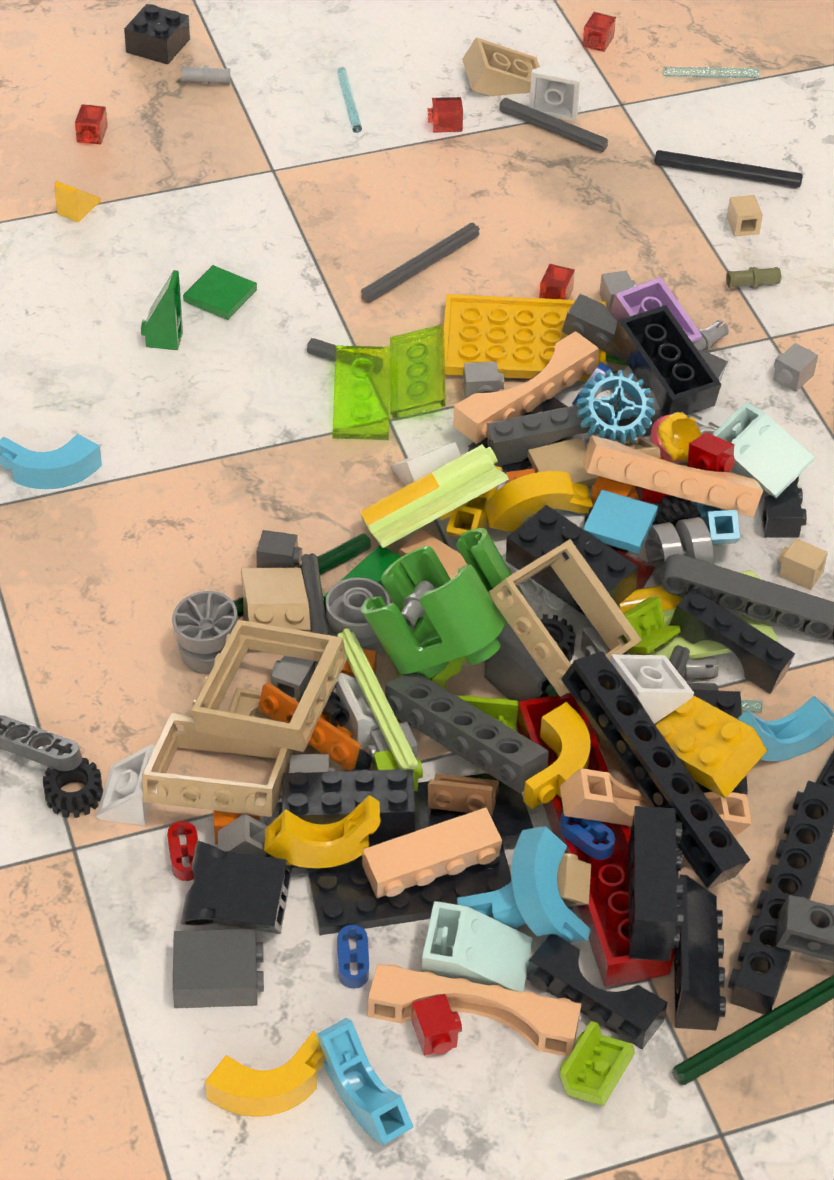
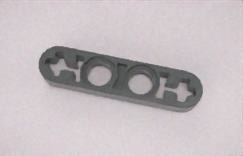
(60, 754)

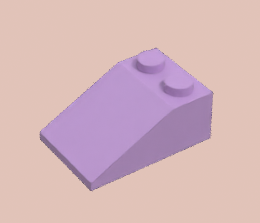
(651, 296)

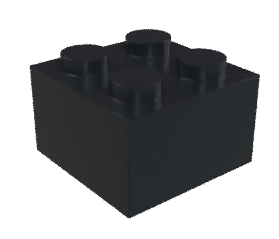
(157, 33)

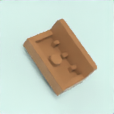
(462, 793)

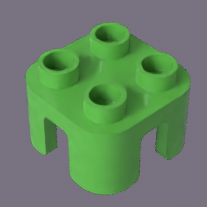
(458, 611)

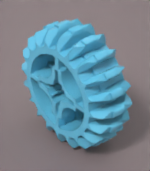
(638, 408)

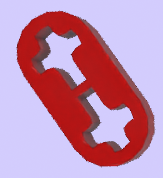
(178, 851)

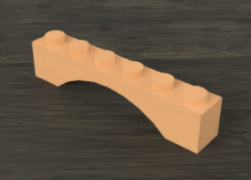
(571, 361)
(633, 467)
(602, 798)
(542, 1020)

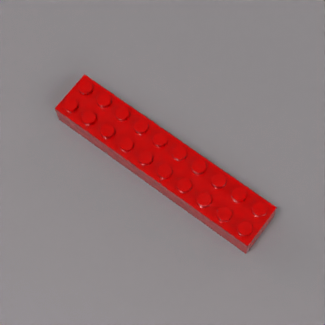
(608, 890)

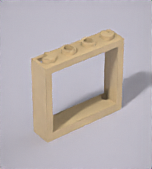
(588, 594)
(247, 635)
(207, 792)

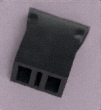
(237, 890)

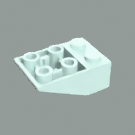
(764, 449)
(475, 948)

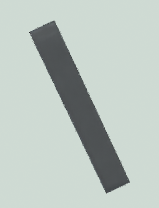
(751, 597)

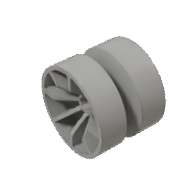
(687, 538)
(344, 609)
(202, 628)

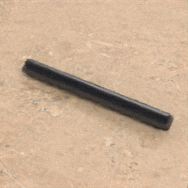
(728, 168)

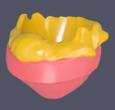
(673, 435)

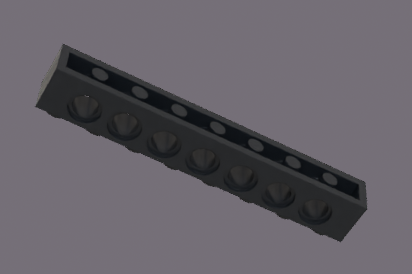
(654, 767)
(796, 875)

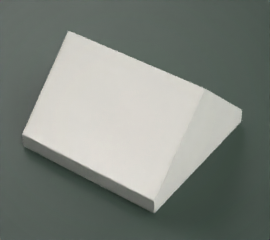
(555, 91)
(425, 462)
(653, 683)
(361, 717)
(124, 791)

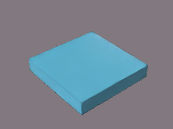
(620, 521)

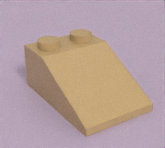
(498, 69)
(275, 597)

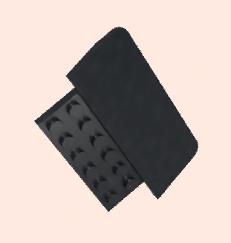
(346, 897)

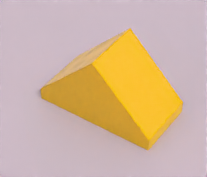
(73, 202)

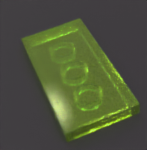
(417, 372)
(361, 392)

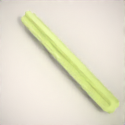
(378, 702)

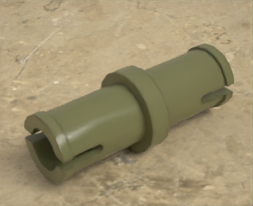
(753, 277)

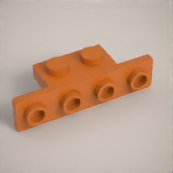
(325, 738)

